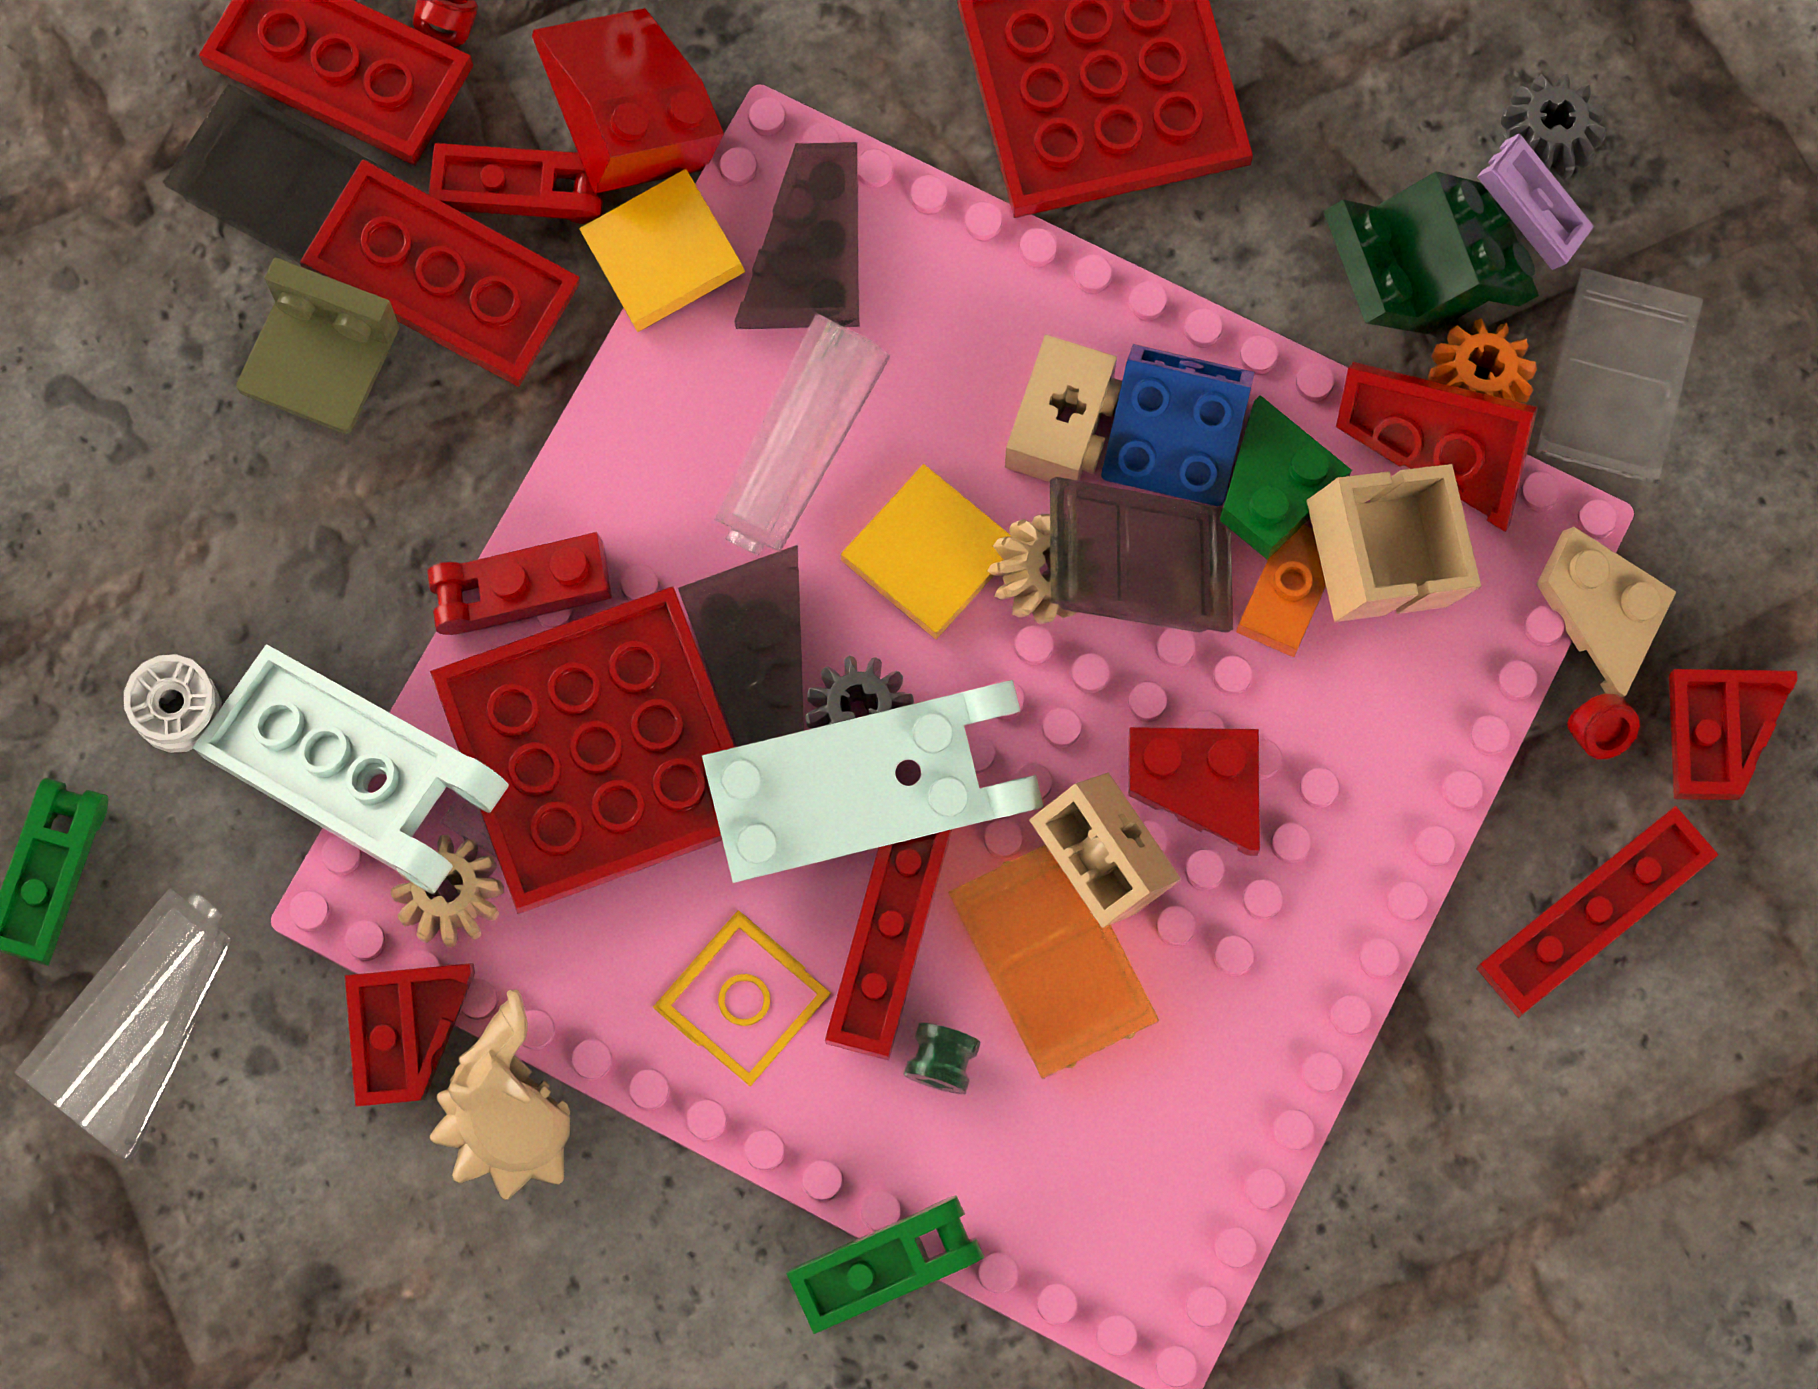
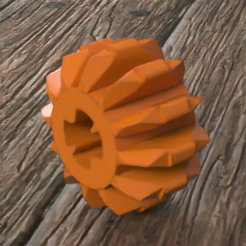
(1504, 360)

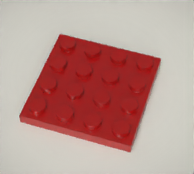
(1102, 96)
(597, 743)

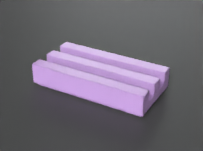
(1535, 202)

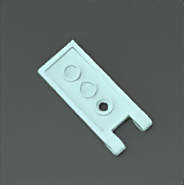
(323, 745)
(838, 787)

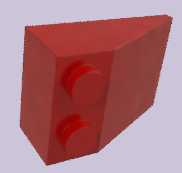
(628, 99)

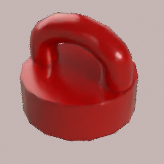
(446, 14)
(1604, 726)

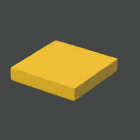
(662, 250)
(927, 551)

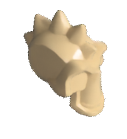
(500, 1114)

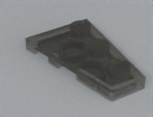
(811, 244)
(752, 643)

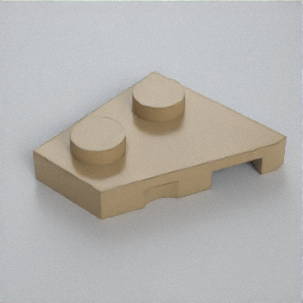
(1605, 605)

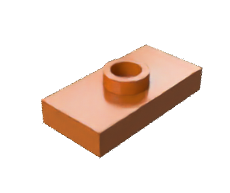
(1285, 595)

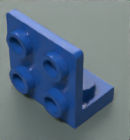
(1177, 425)

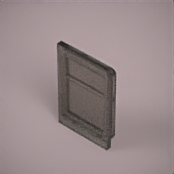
(263, 172)
(1139, 557)

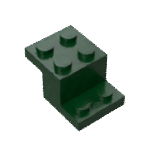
(1431, 254)

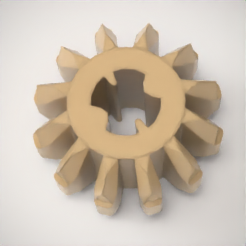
(1023, 556)
(436, 912)

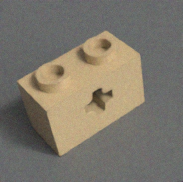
(1060, 378)
(1105, 849)

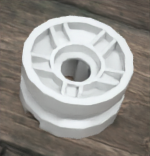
(158, 683)

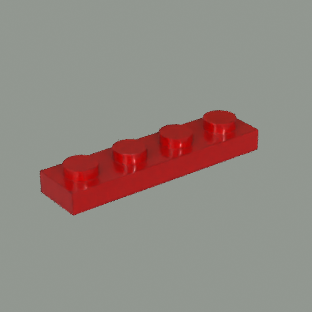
(1597, 911)
(886, 945)

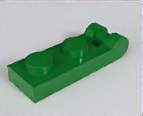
(47, 870)
(882, 1265)

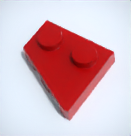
(1201, 778)

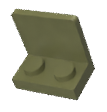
(318, 347)

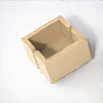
(1397, 550)

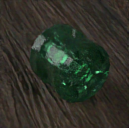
(942, 1058)

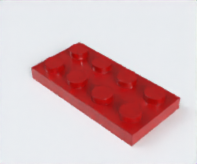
(342, 67)
(442, 272)

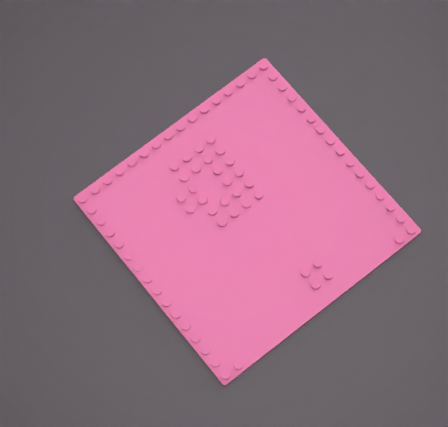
(1156, 1174)

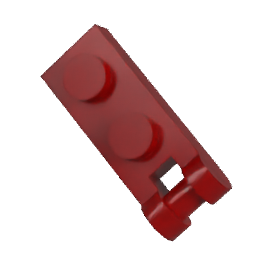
(512, 182)
(520, 584)

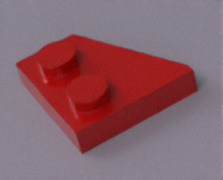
(1722, 727)
(401, 1029)

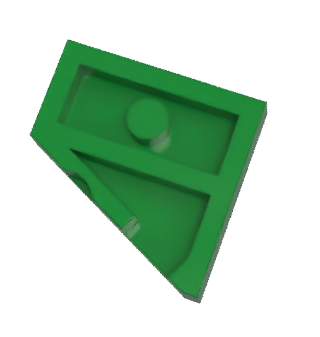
(1274, 478)

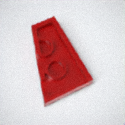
(1441, 424)

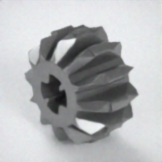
(1575, 120)
(854, 686)

